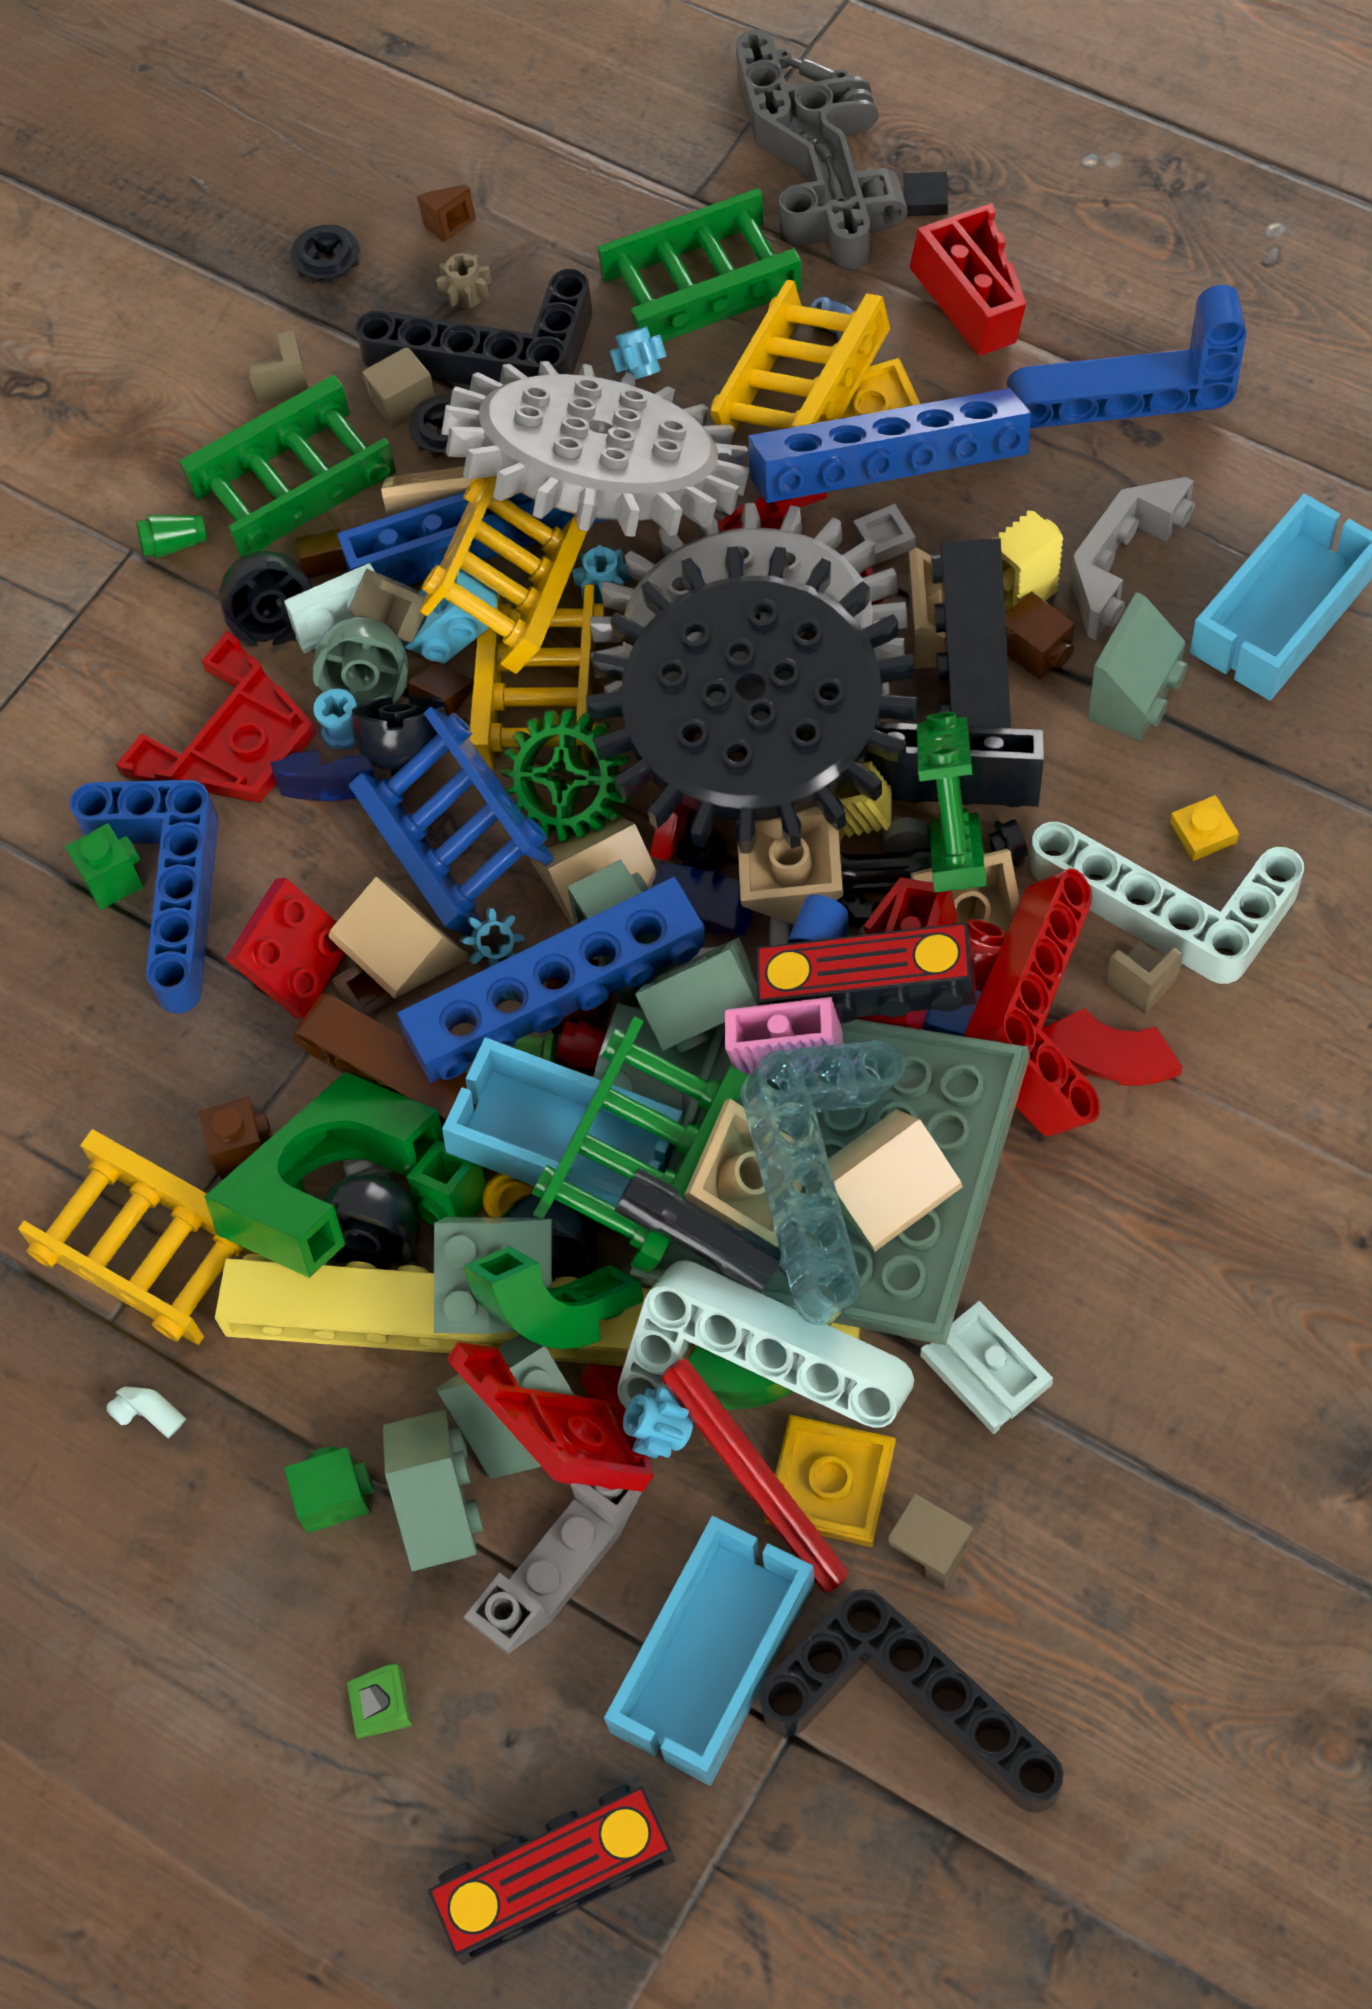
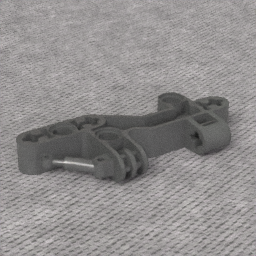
(808, 132)

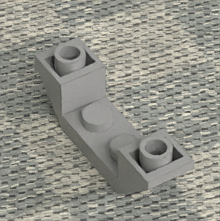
(1150, 507)
(546, 1580)

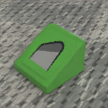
(379, 1701)

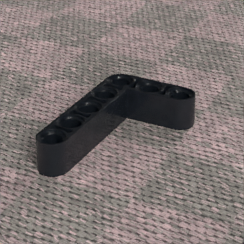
(459, 350)
(915, 1688)

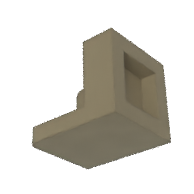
(280, 376)
(398, 386)
(389, 603)
(1143, 974)
(932, 1539)

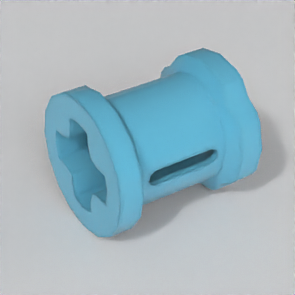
(334, 712)

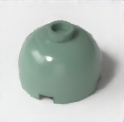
(361, 659)

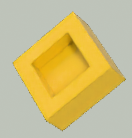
(1204, 828)

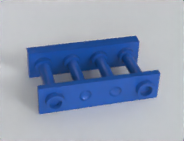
(407, 831)

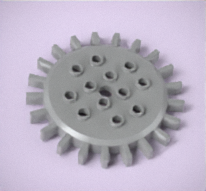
(595, 448)
(756, 548)

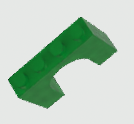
(345, 1121)

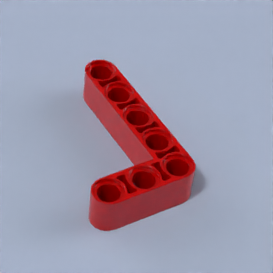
(1022, 991)

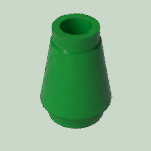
(168, 534)

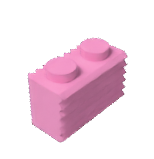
(777, 1027)

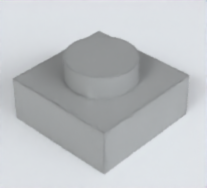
(887, 531)

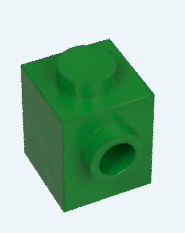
(106, 865)
(446, 1185)
(329, 1488)

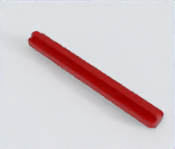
(754, 1474)

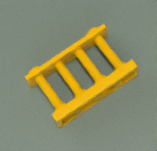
(826, 394)
(548, 573)
(494, 696)
(148, 1188)

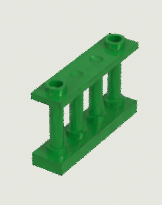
(713, 299)
(267, 437)
(956, 833)
(688, 1140)

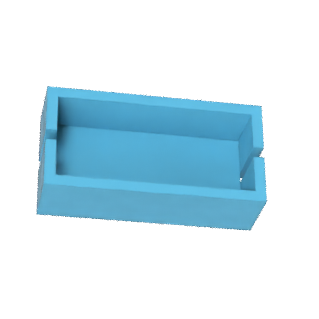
(1284, 598)
(530, 1114)
(710, 1650)

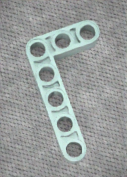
(1171, 905)
(765, 1337)

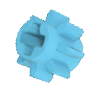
(638, 353)
(599, 566)
(482, 929)
(657, 1423)

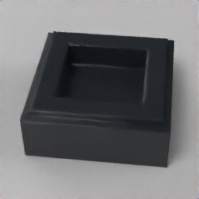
(926, 193)

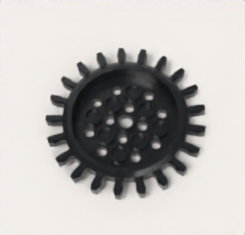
(779, 769)

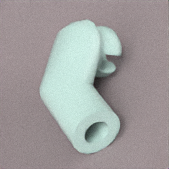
(148, 1404)

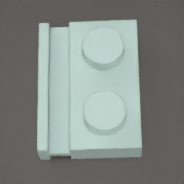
(323, 607)
(987, 1367)

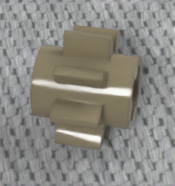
(463, 280)

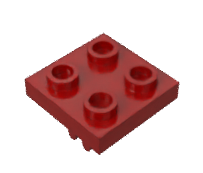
(287, 948)

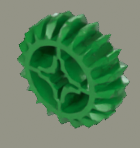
(563, 793)

